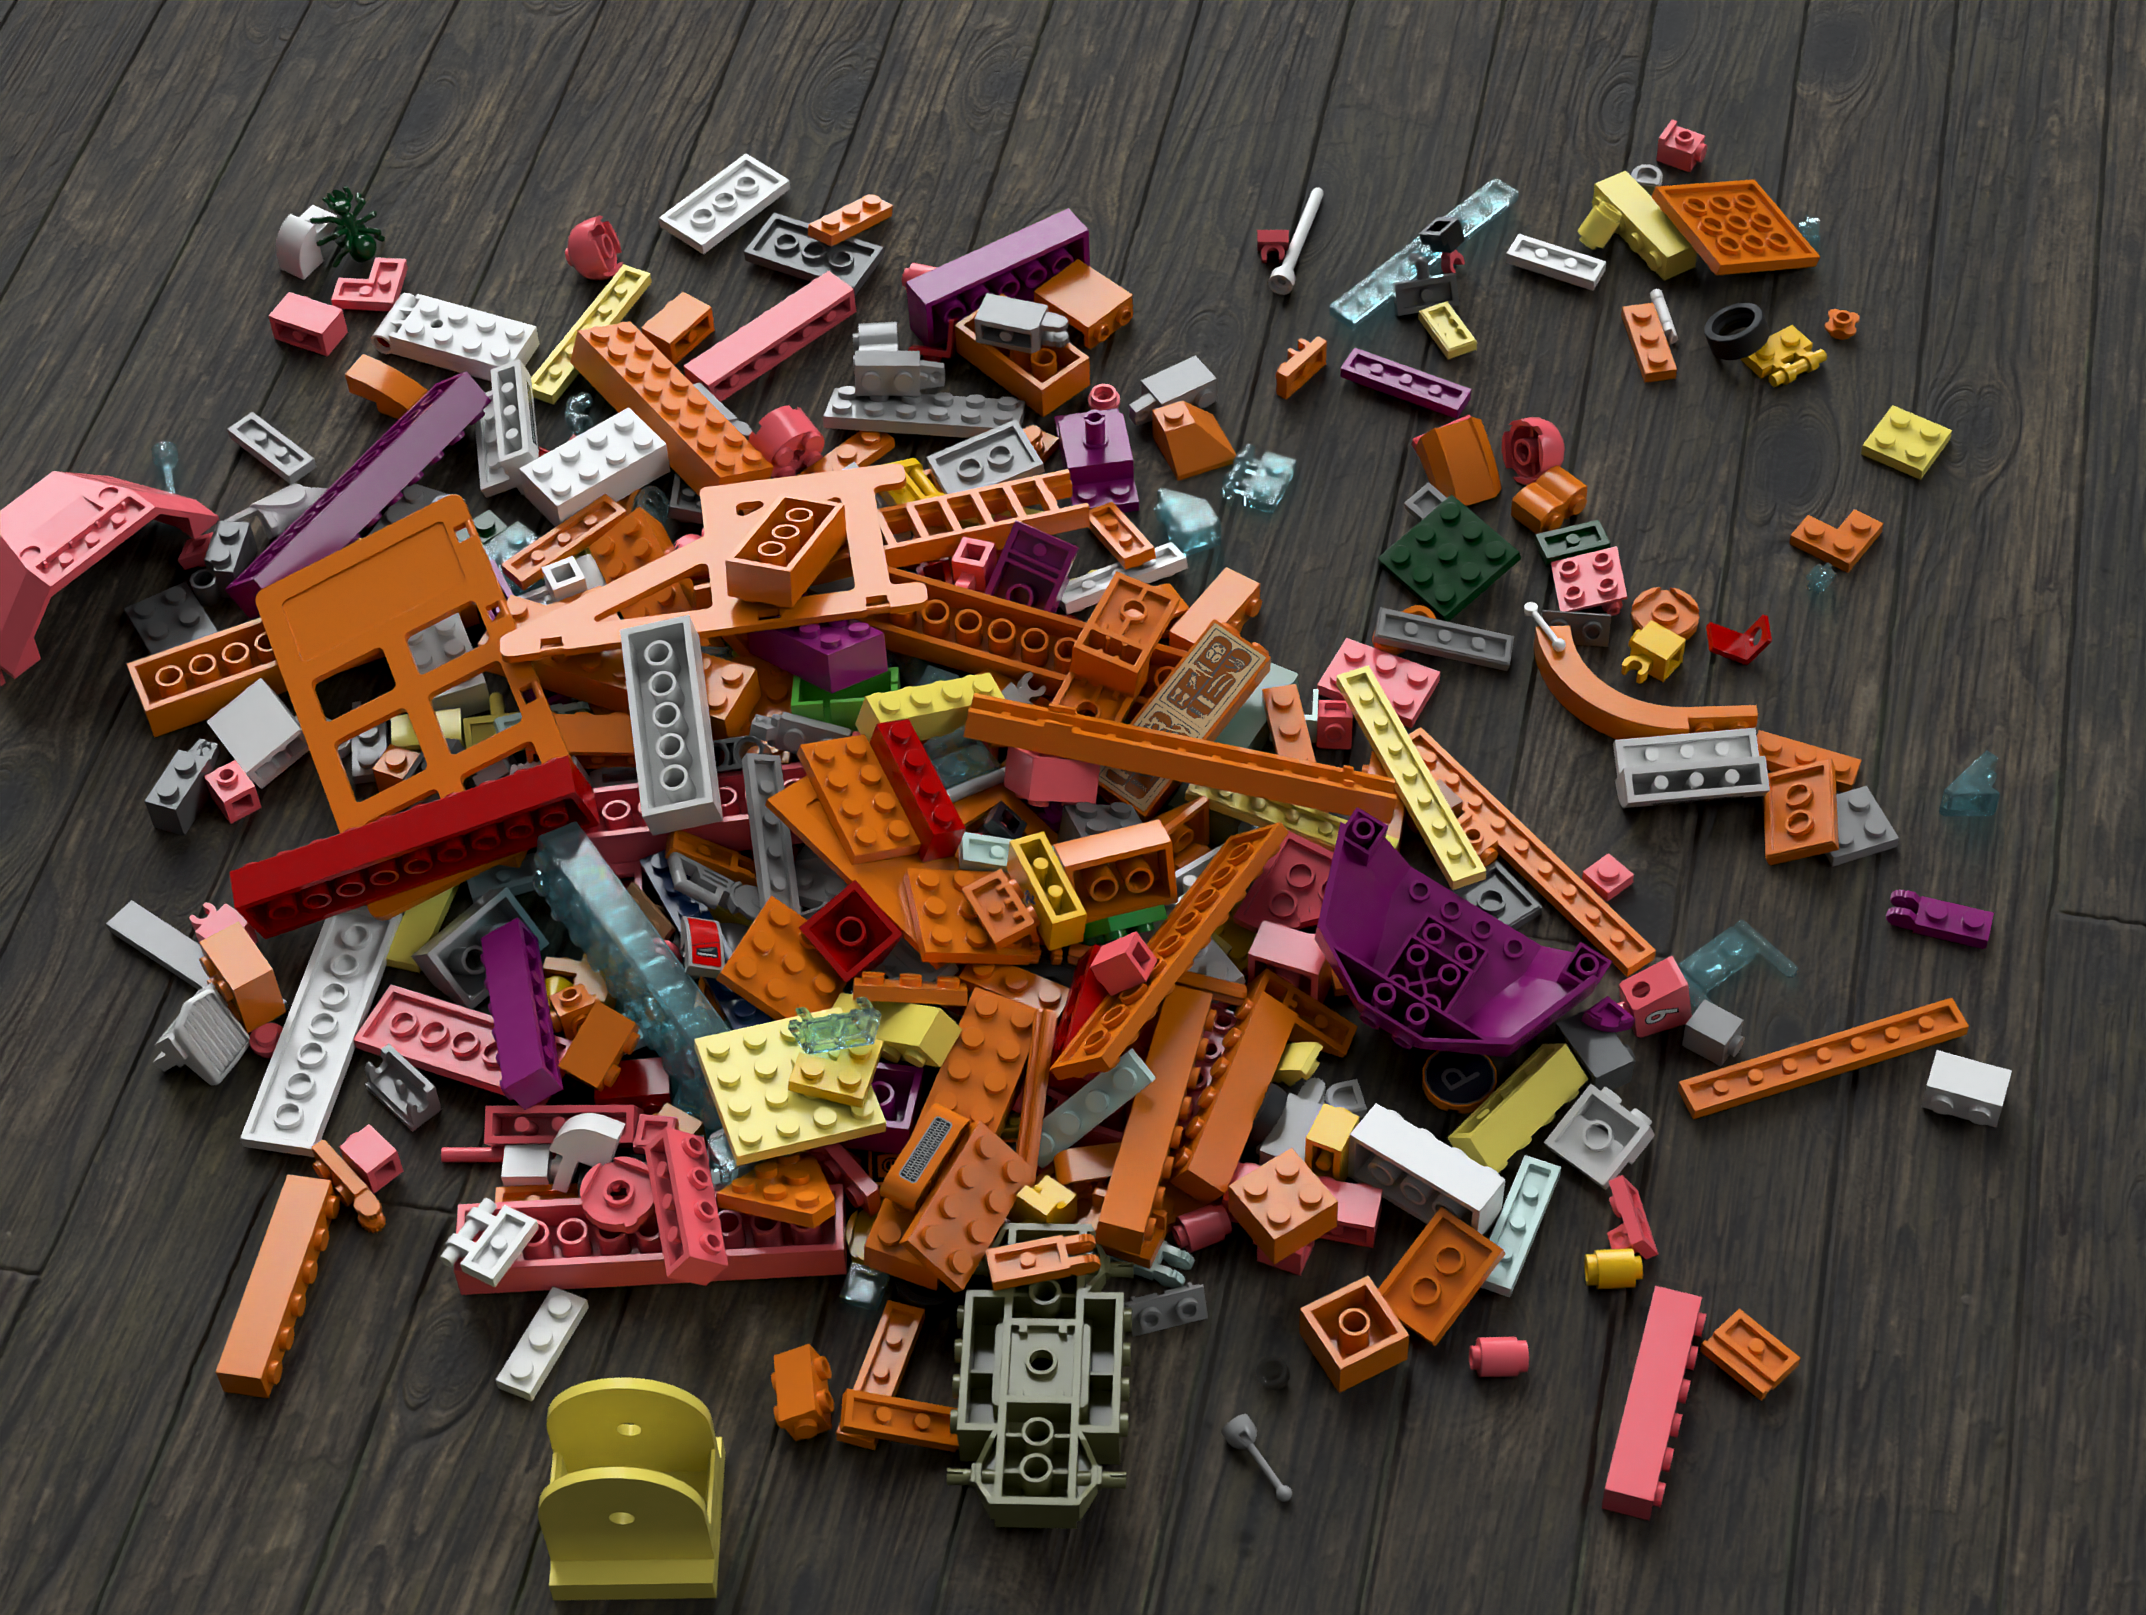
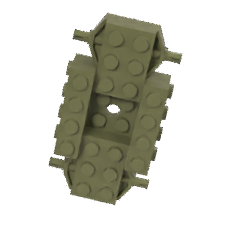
(1047, 1429)

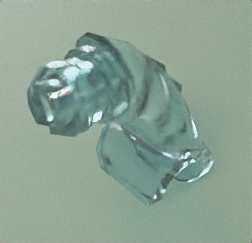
(574, 414)

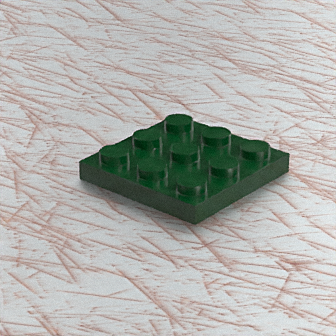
(1449, 558)

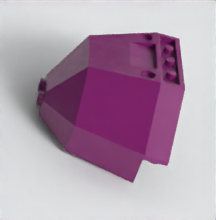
(1434, 962)

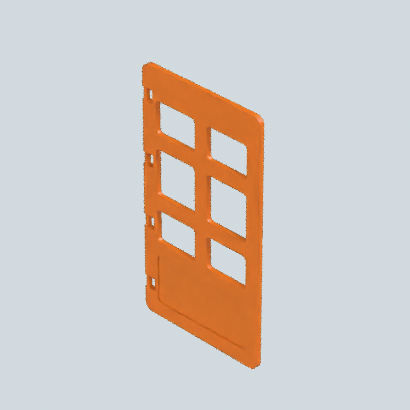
(372, 603)

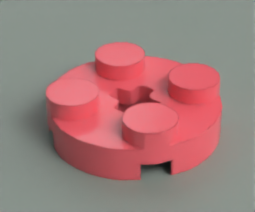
(620, 1215)

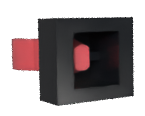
(1445, 236)
(1003, 823)

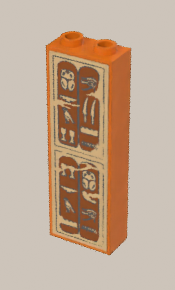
(1191, 702)

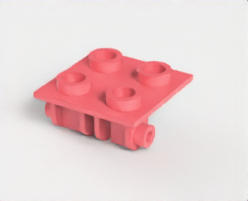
(1590, 581)

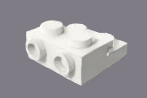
(1600, 1135)

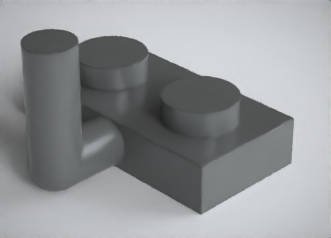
(1425, 291)

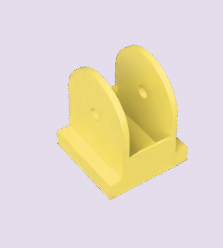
(636, 1502)

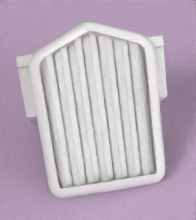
(204, 1037)

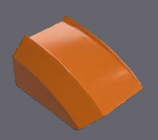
(1460, 461)

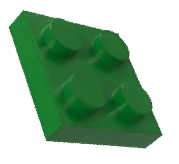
(1121, 925)

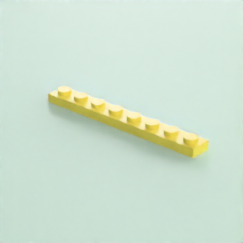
(1412, 778)

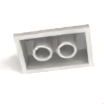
(454, 954)

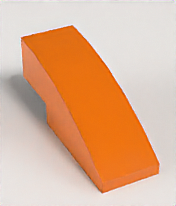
(384, 385)

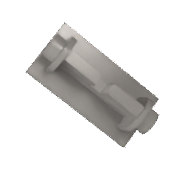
(1167, 1310)

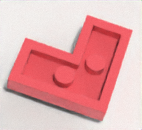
(375, 293)

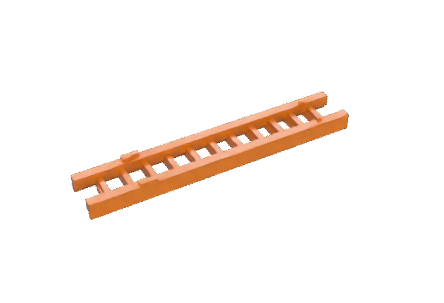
(949, 510)
(1178, 757)

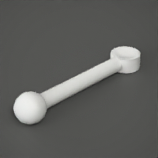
(1531, 609)

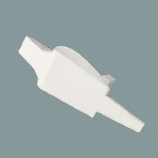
(280, 508)

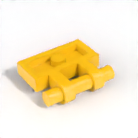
(1781, 350)

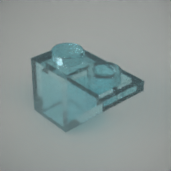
(1188, 520)

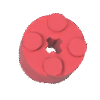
(788, 441)

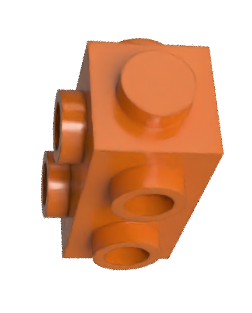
(802, 1392)

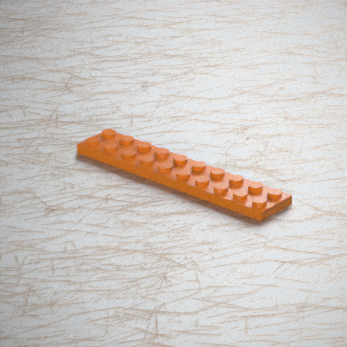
(1174, 945)

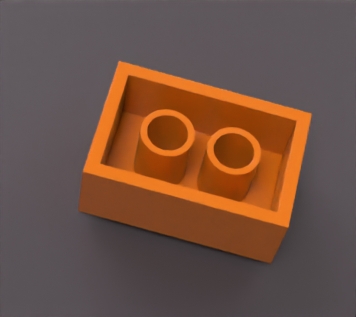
(1121, 869)

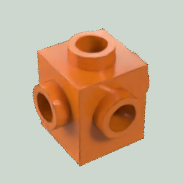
(571, 1009)

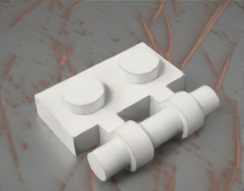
(496, 1248)

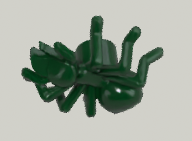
(349, 232)

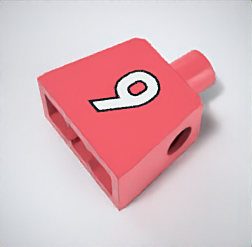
(1656, 998)

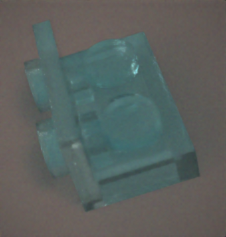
(959, 758)

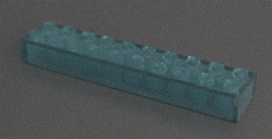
(629, 958)

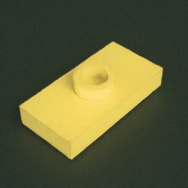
(1447, 330)

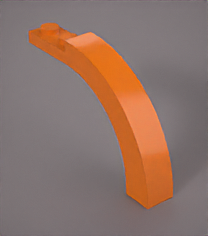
(1617, 713)

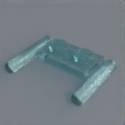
(1727, 955)

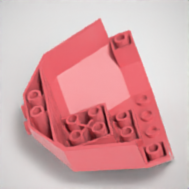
(59, 534)

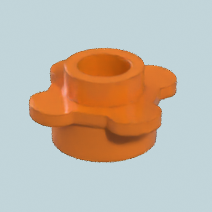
(1841, 324)

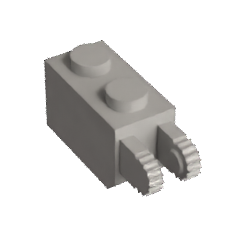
(1019, 325)
(1294, 1122)

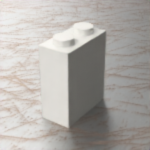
(260, 733)

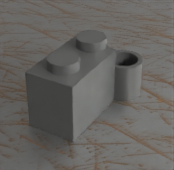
(227, 556)

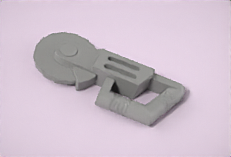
(712, 888)

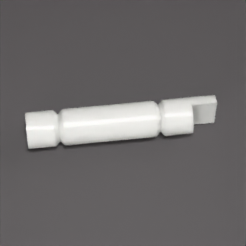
(1664, 315)

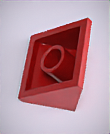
(852, 932)

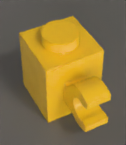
(1654, 652)

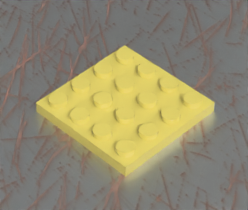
(750, 1091)

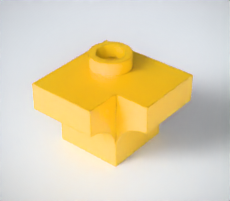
(1044, 1203)

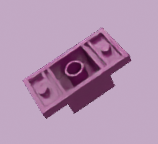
(1099, 458)
(1032, 568)

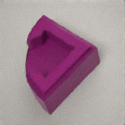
(1608, 1016)

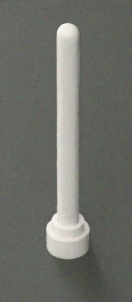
(1283, 277)

